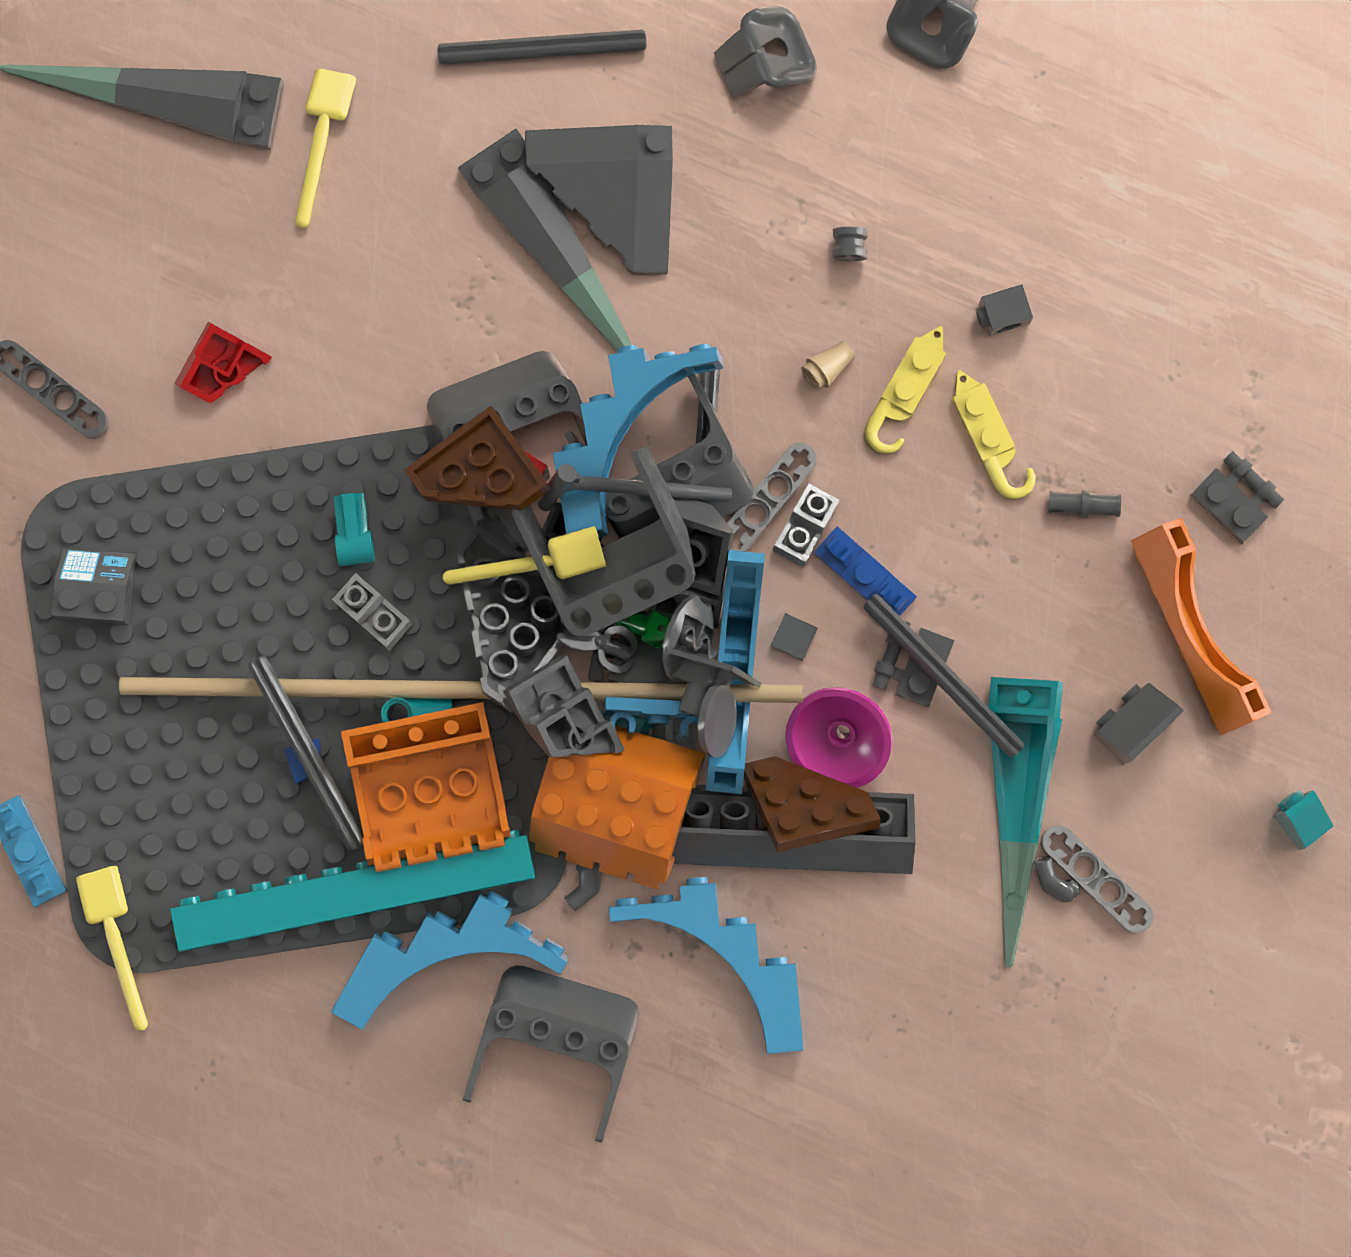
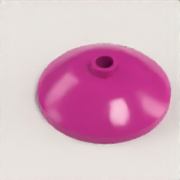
(820, 746)

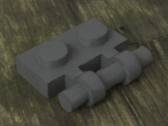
(1231, 506)
(914, 681)

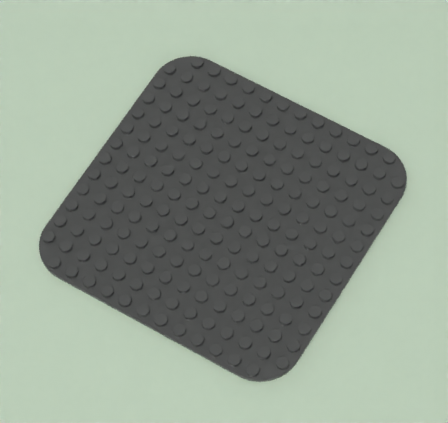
(230, 571)

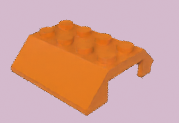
(427, 786)
(617, 807)

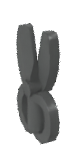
(603, 644)

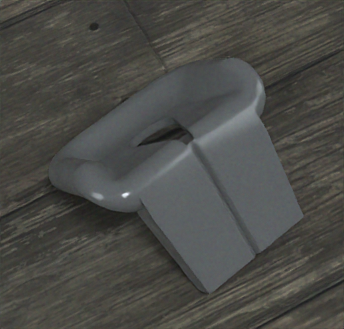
(938, 50)
(748, 64)

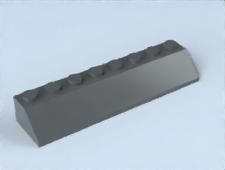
(730, 832)

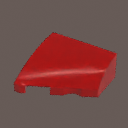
(218, 363)

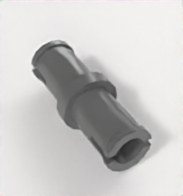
(1085, 504)

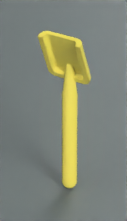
(328, 99)
(569, 555)
(102, 902)

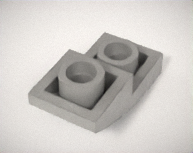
(805, 525)
(372, 611)

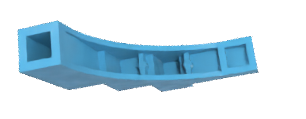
(608, 419)
(737, 649)
(388, 963)
(770, 986)

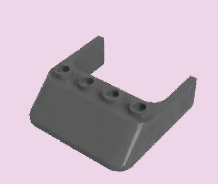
(518, 392)
(704, 464)
(638, 569)
(562, 1019)

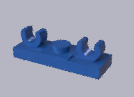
(862, 571)

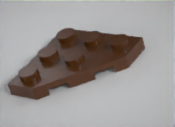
(479, 468)
(805, 805)

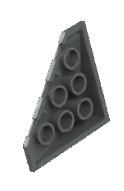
(616, 182)
(510, 617)

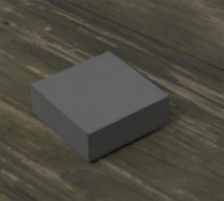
(793, 636)

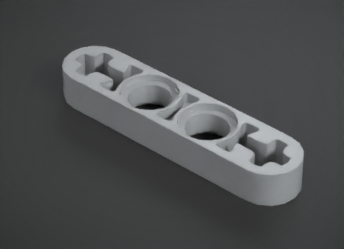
(770, 503)
(1100, 875)

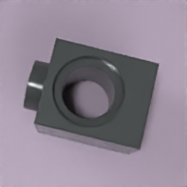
(1004, 310)

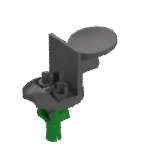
(687, 659)

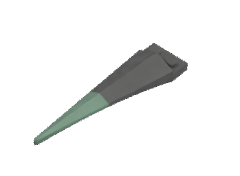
(213, 102)
(540, 225)

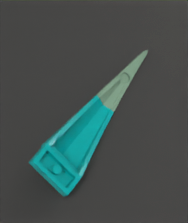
(1022, 784)

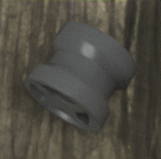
(850, 244)

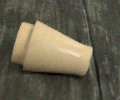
(826, 366)

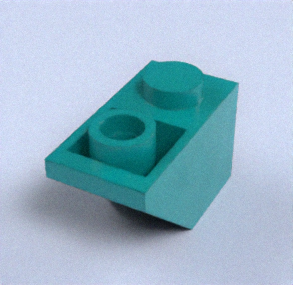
(1303, 818)

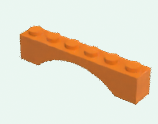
(1169, 565)

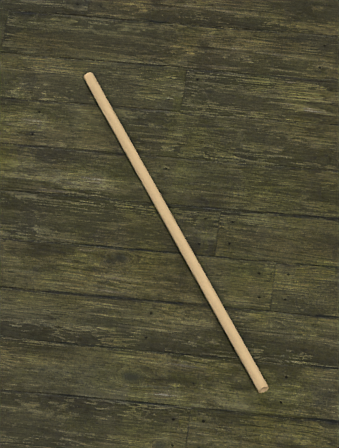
(426, 689)

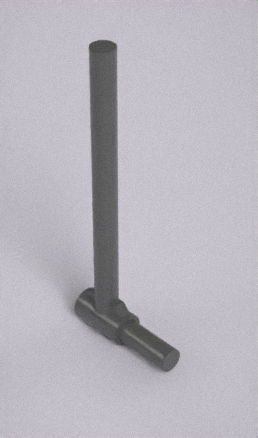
(567, 480)

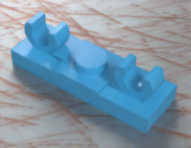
(655, 711)
(29, 853)

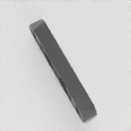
(51, 387)

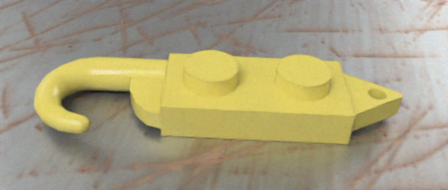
(906, 387)
(988, 434)

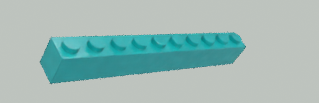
(345, 894)

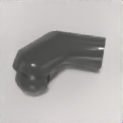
(1052, 885)
(588, 886)

